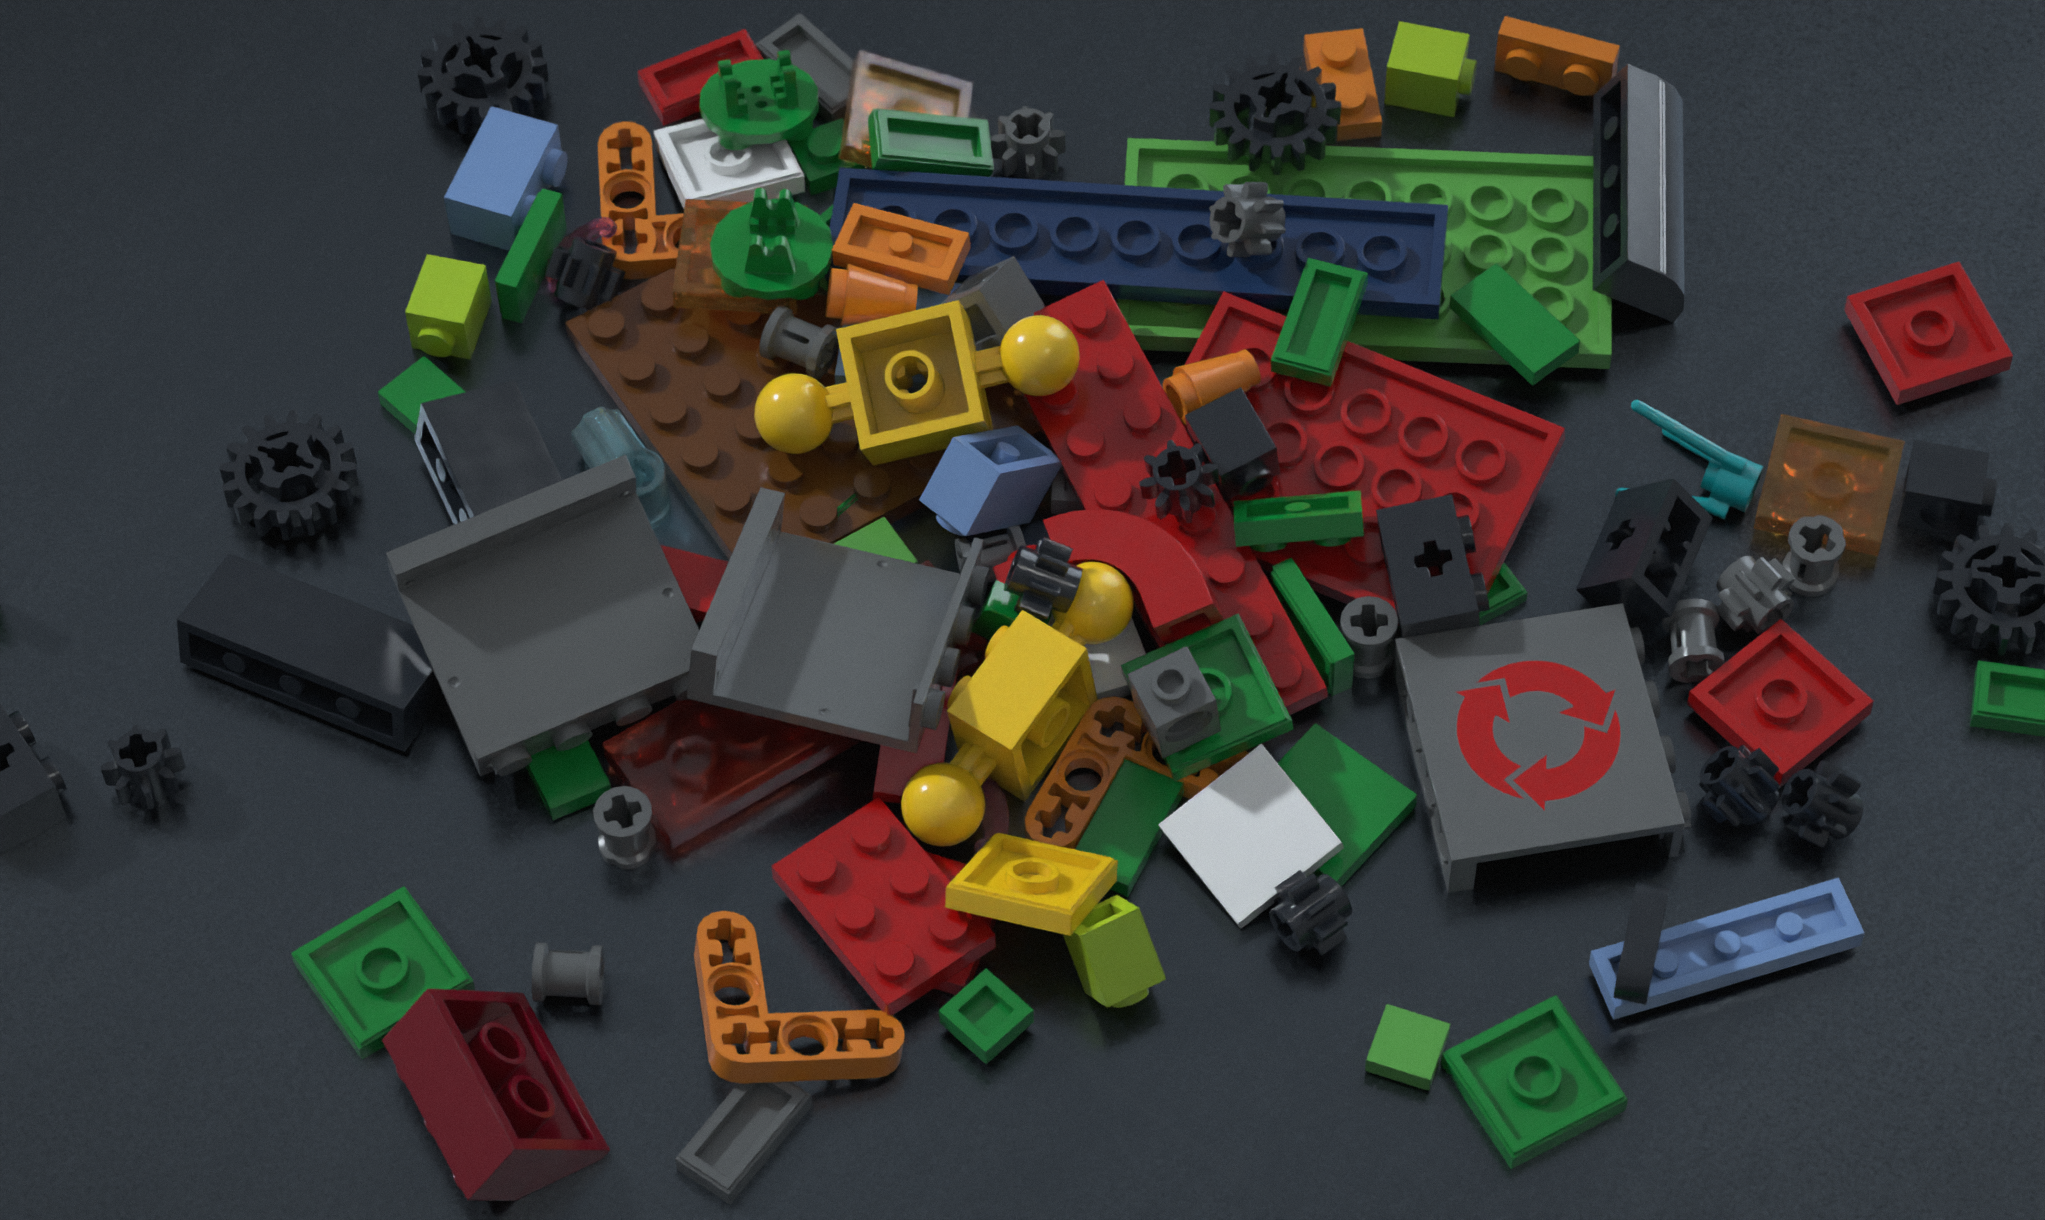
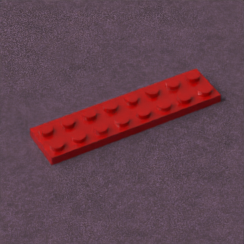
(1103, 431)

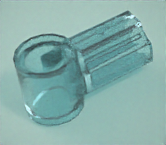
(606, 436)

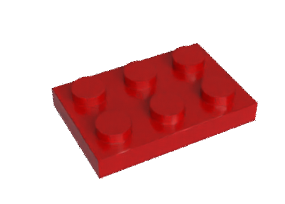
(882, 907)

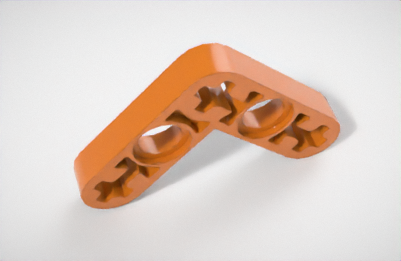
(654, 233)
(1104, 755)
(754, 1027)

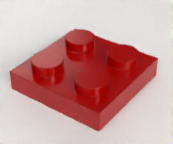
(1928, 333)
(1780, 700)

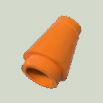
(865, 296)
(1210, 379)

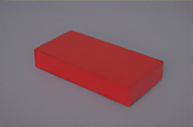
(676, 83)

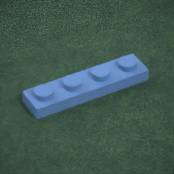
(1738, 945)

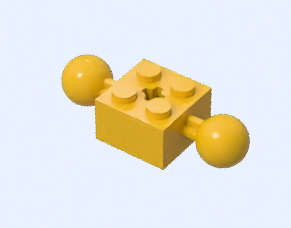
(879, 362)
(1017, 708)

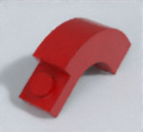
(1147, 557)

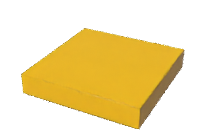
(1032, 883)

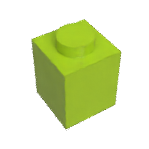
(1429, 69)
(448, 307)
(1115, 954)

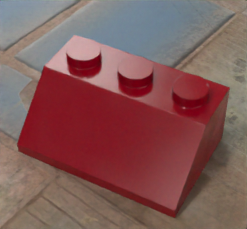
(493, 1092)

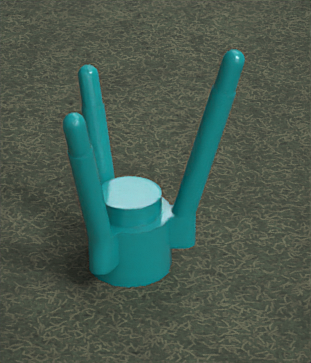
(1727, 477)

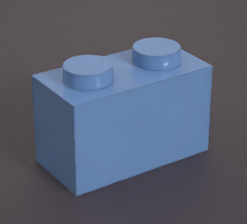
(502, 175)
(990, 481)

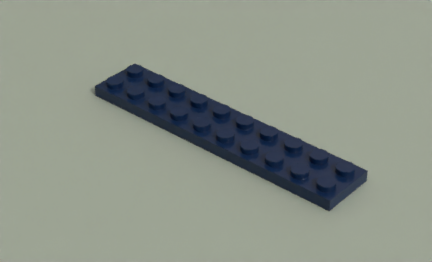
(1160, 238)

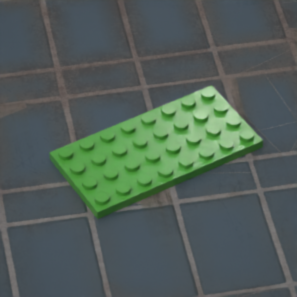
(1502, 209)

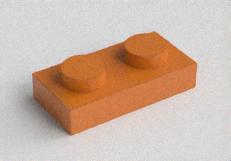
(1554, 57)
(1347, 64)
(902, 248)

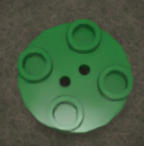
(759, 102)
(771, 249)

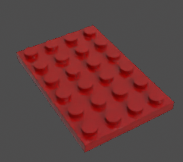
(1394, 439)

